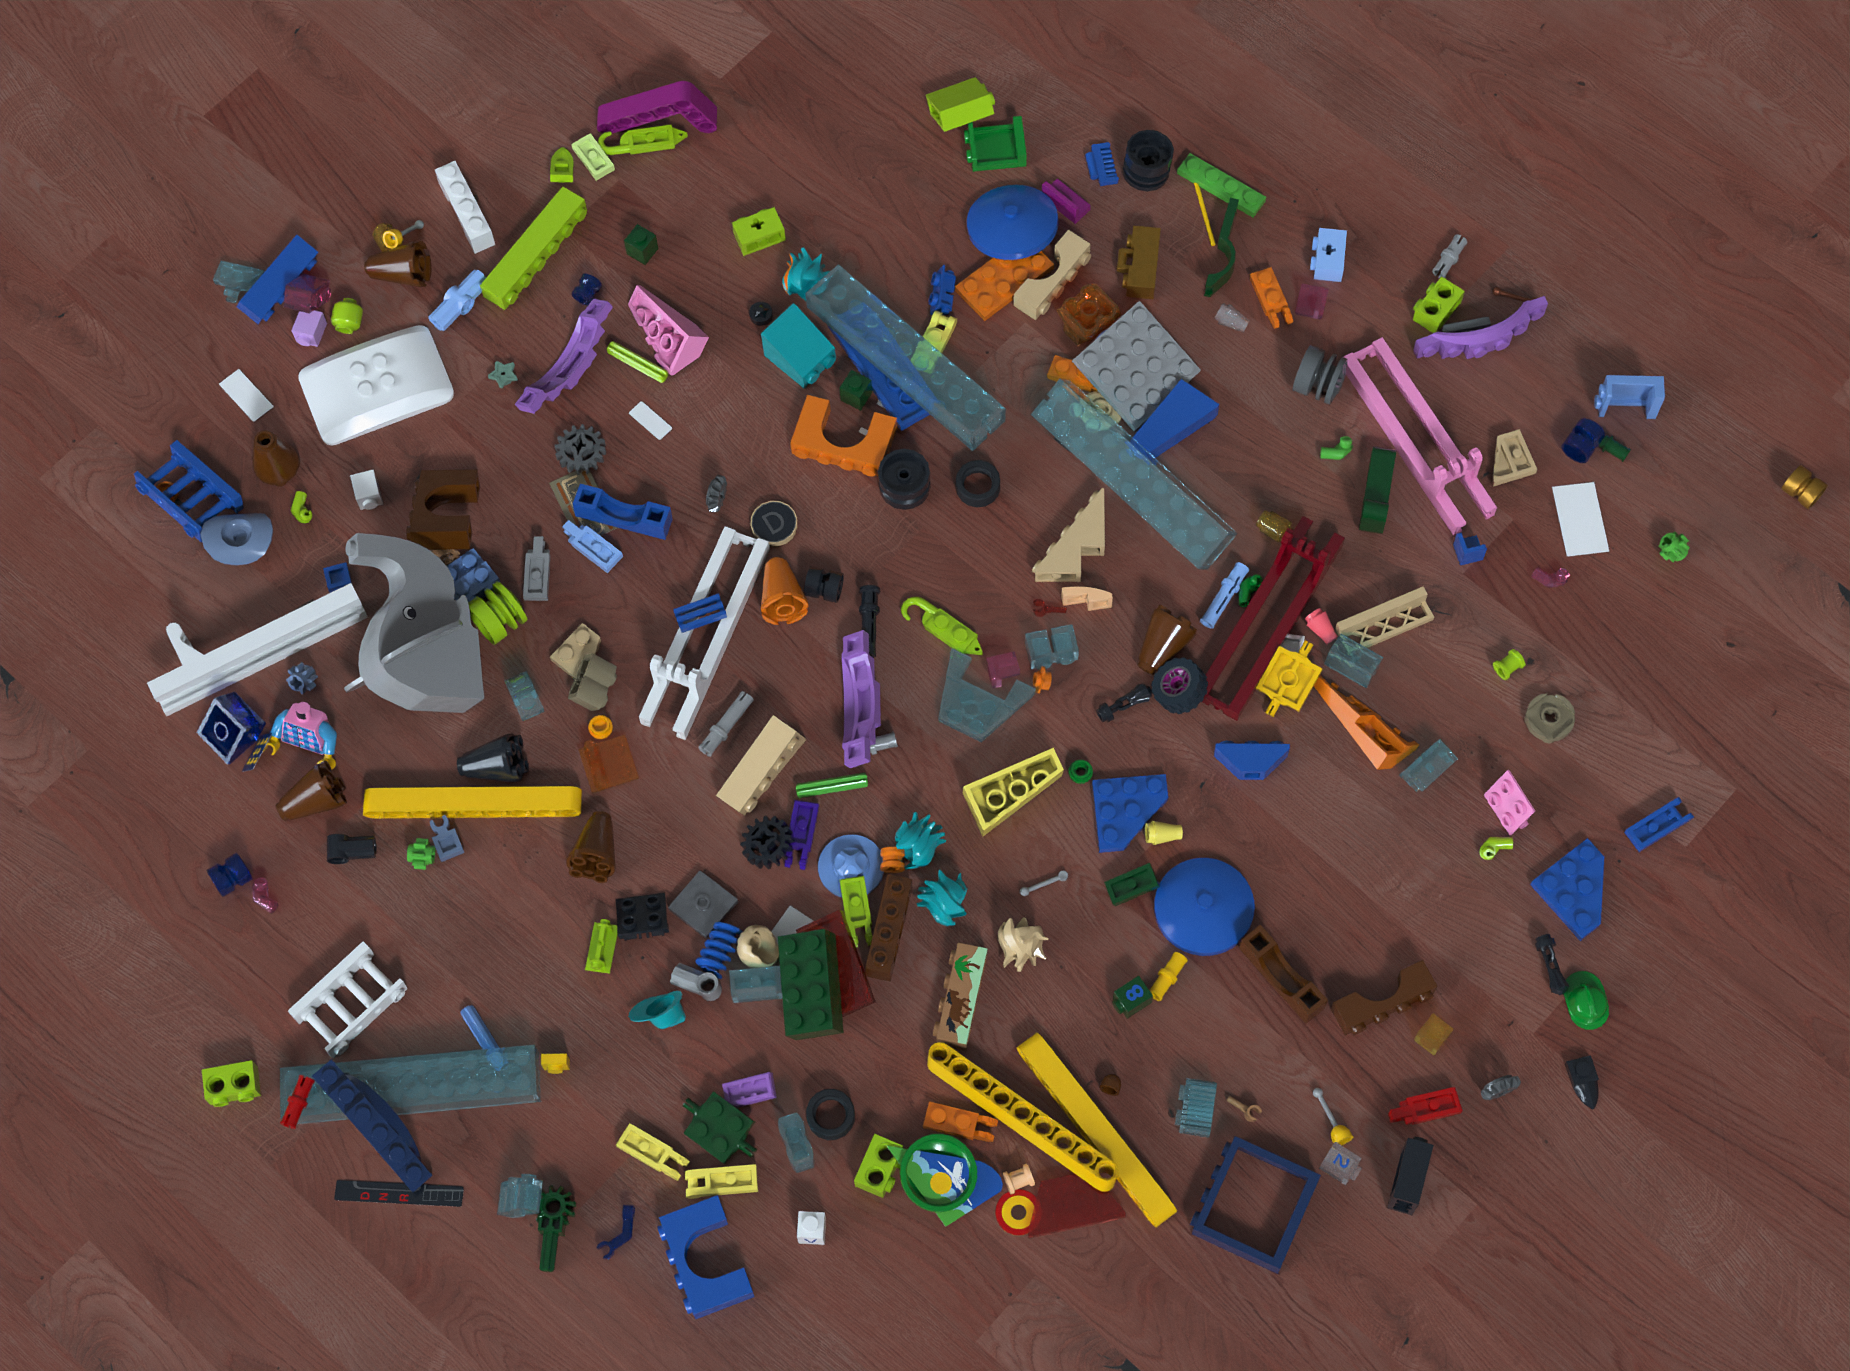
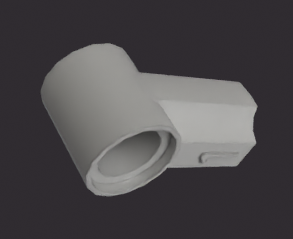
(695, 980)

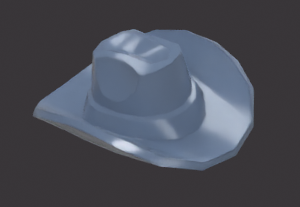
(237, 537)

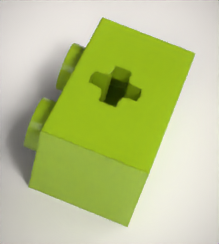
(758, 231)

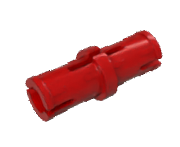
(297, 1102)

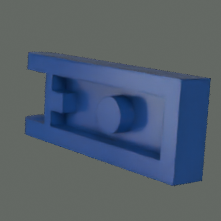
(1657, 825)

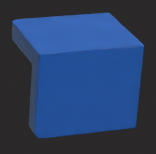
(1468, 549)

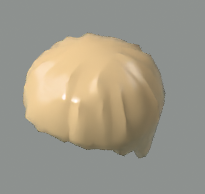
(757, 947)

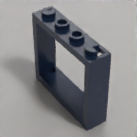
(1209, 1196)

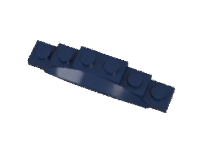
(375, 1122)

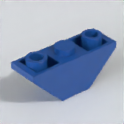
(1251, 759)

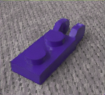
(803, 826)

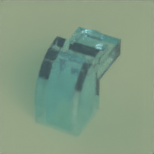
(524, 696)

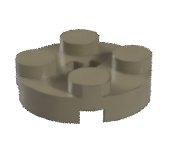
(1550, 704)

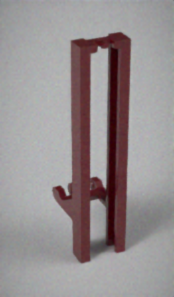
(1292, 542)

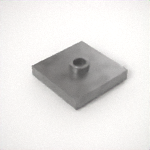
(703, 904)

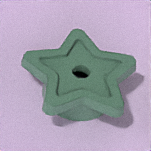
(506, 379)

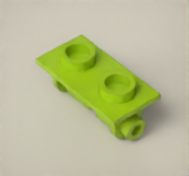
(602, 947)

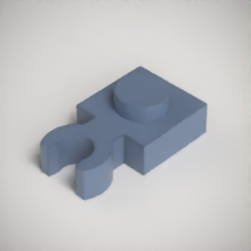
(446, 842)

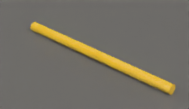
(1205, 216)

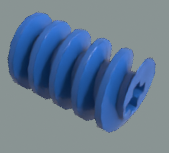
(717, 948)

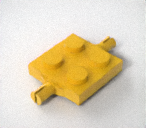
(1289, 678)

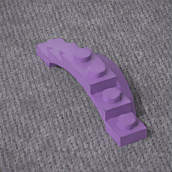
(1481, 341)
(572, 362)
(860, 699)

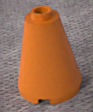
(782, 594)

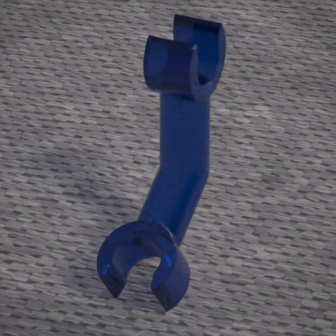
(627, 1230)

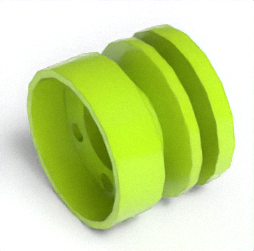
(496, 612)

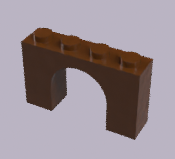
(437, 489)

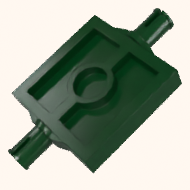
(719, 1127)

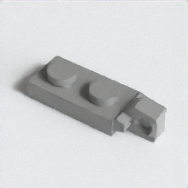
(537, 572)

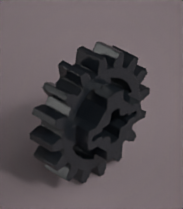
(767, 842)

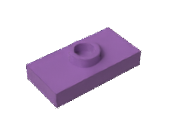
(750, 1090)

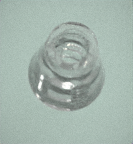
(1231, 318)

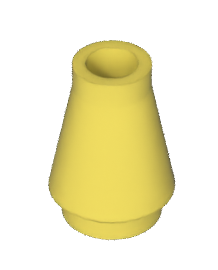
(1161, 832)

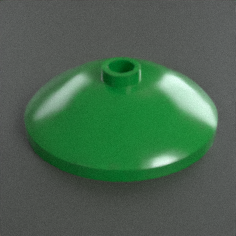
(942, 1145)

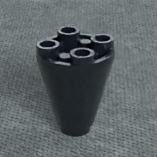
(496, 760)

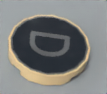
(774, 523)

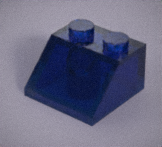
(230, 726)

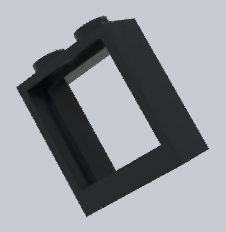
(1410, 1175)

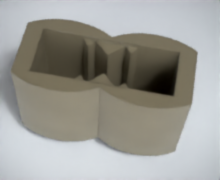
(592, 682)

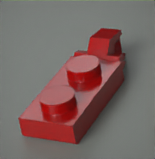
(1427, 1107)

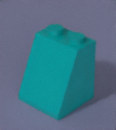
(797, 347)

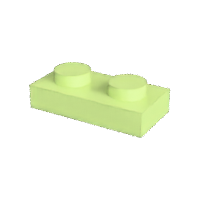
(593, 157)

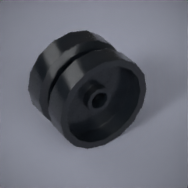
(904, 479)

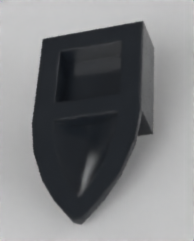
(1584, 1080)

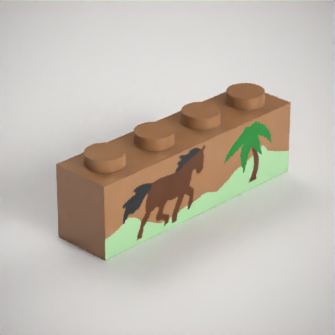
(961, 996)

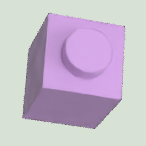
(309, 328)

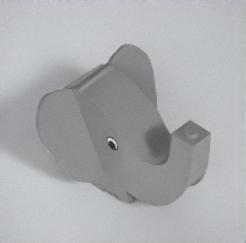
(421, 639)

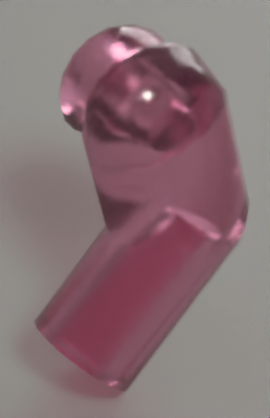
(261, 895)

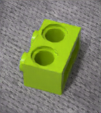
(1441, 307)
(231, 1077)
(874, 1164)

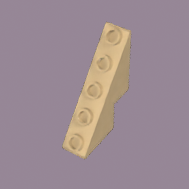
(1080, 539)

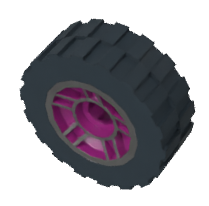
(1169, 678)

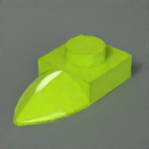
(562, 166)

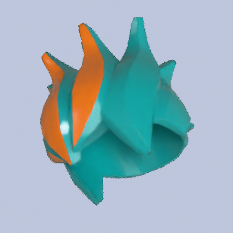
(802, 273)

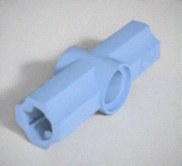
(457, 301)

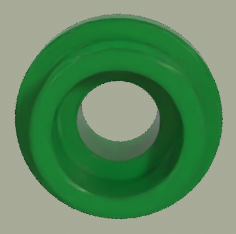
(1080, 765)

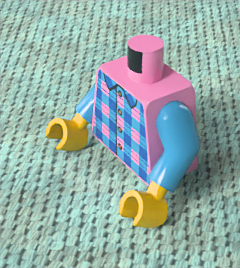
(304, 729)

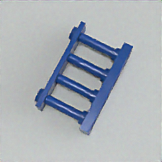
(195, 471)

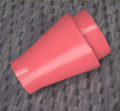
(1320, 624)

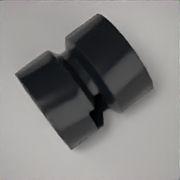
(823, 584)

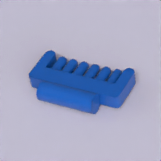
(1098, 167)

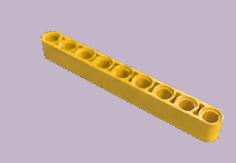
(472, 802)
(1025, 1127)
(1096, 1129)

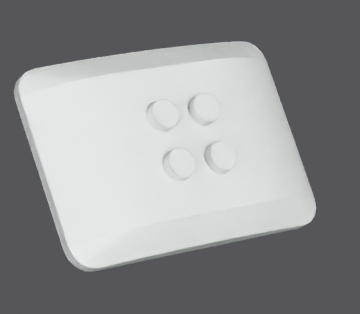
(375, 384)

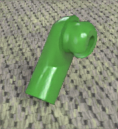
(1339, 451)

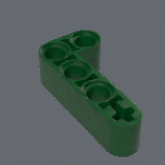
(1377, 490)

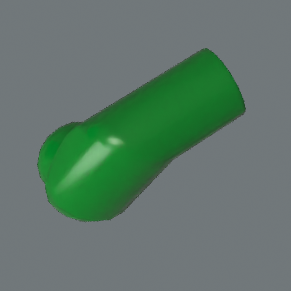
(1247, 588)

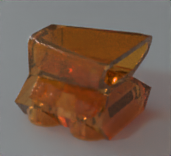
(1088, 314)

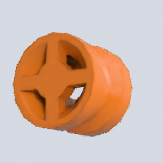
(892, 860)

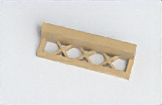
(1383, 612)

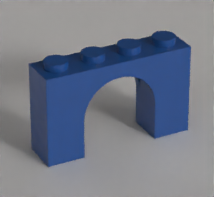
(703, 1294)

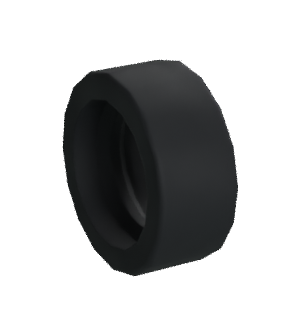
(982, 467)
(844, 1128)

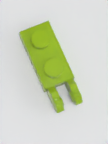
(856, 906)

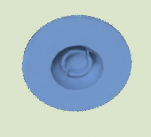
(848, 858)

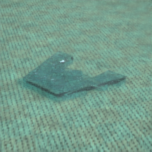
(974, 709)

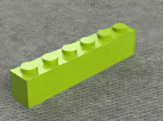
(534, 248)

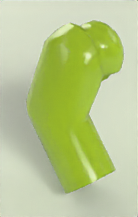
(298, 509)
(1492, 846)

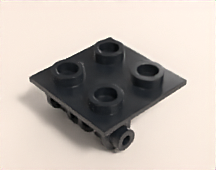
(641, 915)

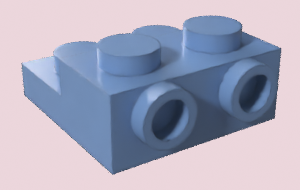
(471, 576)

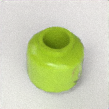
(346, 316)

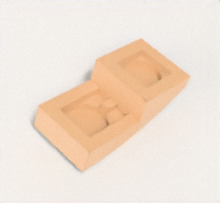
(1094, 597)

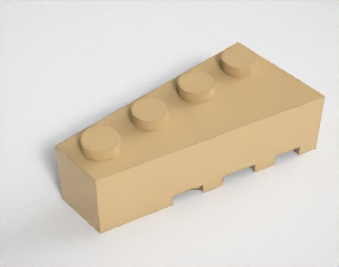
(760, 765)

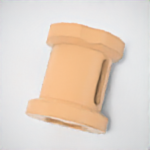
(1018, 1178)

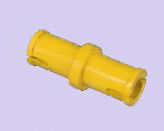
(1168, 975)

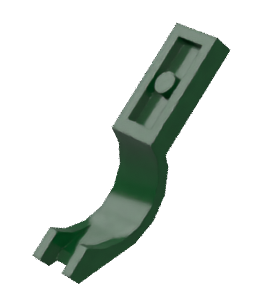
(1217, 280)

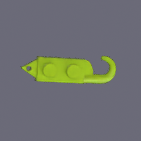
(644, 140)
(944, 627)

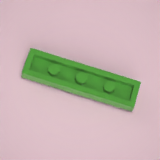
(1221, 184)

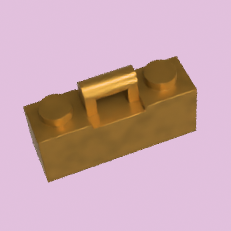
(1142, 272)

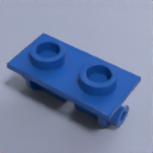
(942, 282)

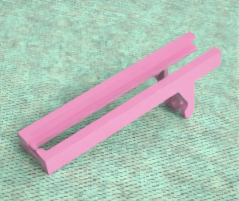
(1431, 482)

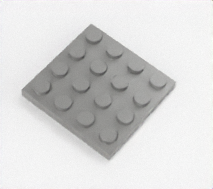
(1135, 365)

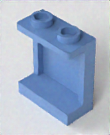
(1631, 391)

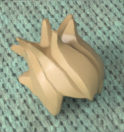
(1021, 943)

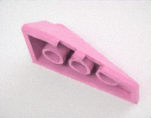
(669, 332)

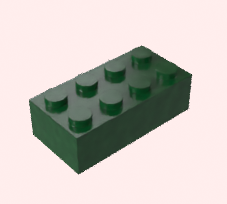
(810, 984)

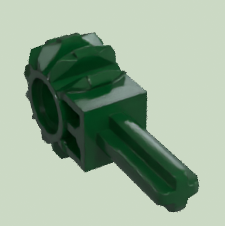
(553, 1224)

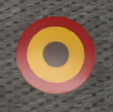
(1015, 1211)

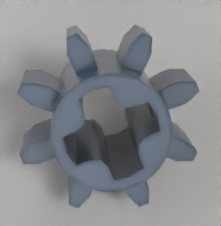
(302, 678)

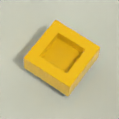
(555, 1063)

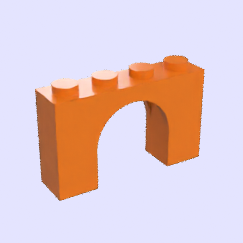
(864, 457)

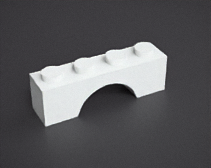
(465, 206)

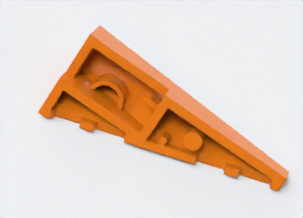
(1371, 733)

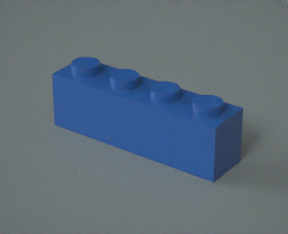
(271, 285)

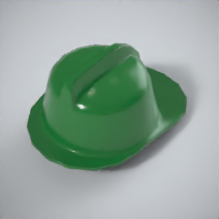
(1586, 1000)

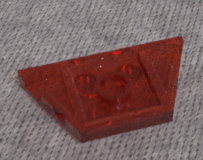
(1071, 1204)

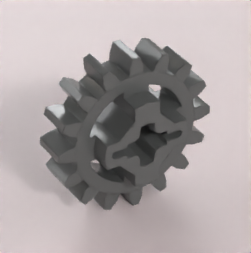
(589, 453)

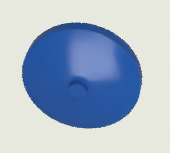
(1012, 222)
(1204, 906)

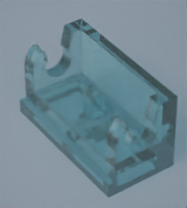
(1353, 660)
(1428, 766)

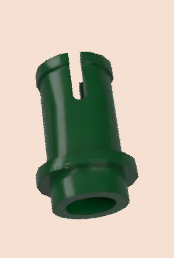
(1614, 448)

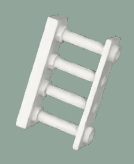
(342, 976)

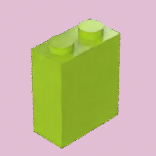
(960, 104)

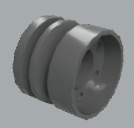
(1320, 374)

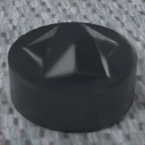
(760, 313)

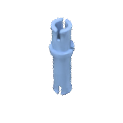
(1229, 586)

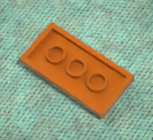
(998, 280)

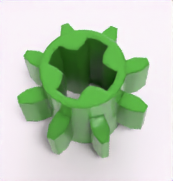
(1674, 547)
(421, 853)

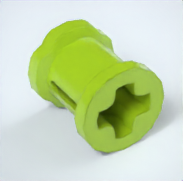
(1509, 664)

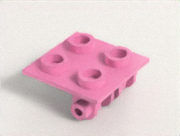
(1509, 803)

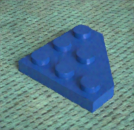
(1125, 808)
(1575, 888)

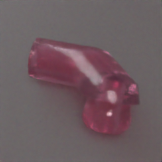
(1551, 580)

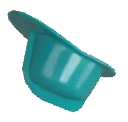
(660, 1010)

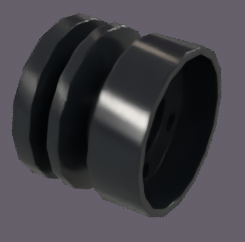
(1148, 160)

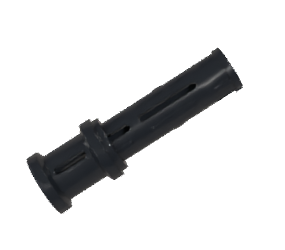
(869, 610)

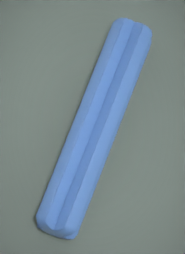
(478, 1028)

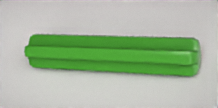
(831, 785)

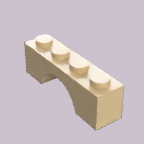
(1036, 295)

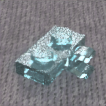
(235, 278)

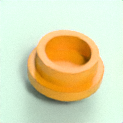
(600, 727)

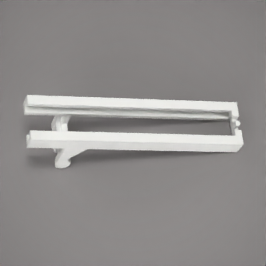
(252, 652)
(700, 680)

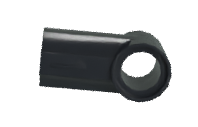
(344, 848)

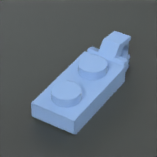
(592, 546)

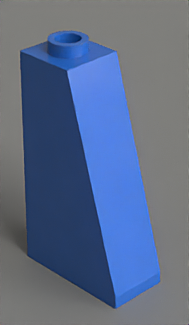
(1176, 418)

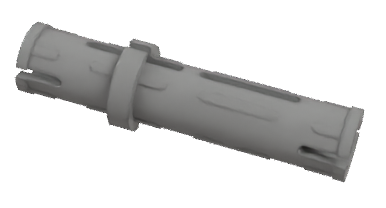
(719, 731)

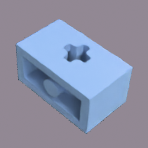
(1330, 254)

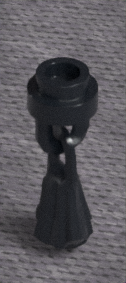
(1139, 694)
(1556, 980)

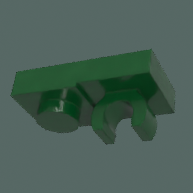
(1132, 884)

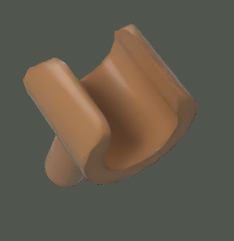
(1244, 1108)

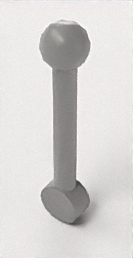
(1062, 876)

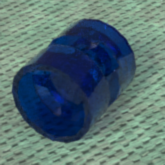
(1583, 440)
(229, 874)

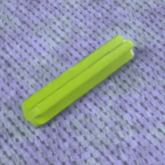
(637, 361)

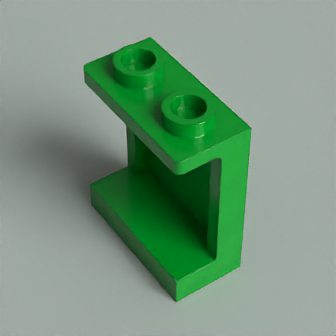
(996, 146)

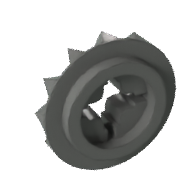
(716, 493)
(1500, 1087)

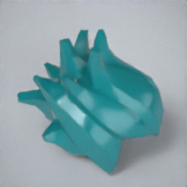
(919, 840)
(944, 898)

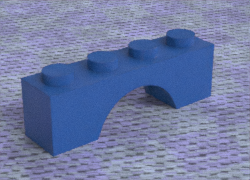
(645, 519)

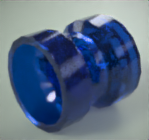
(586, 290)

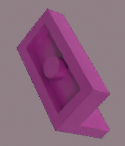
(1066, 200)

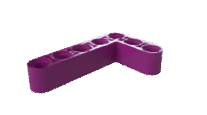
(657, 104)

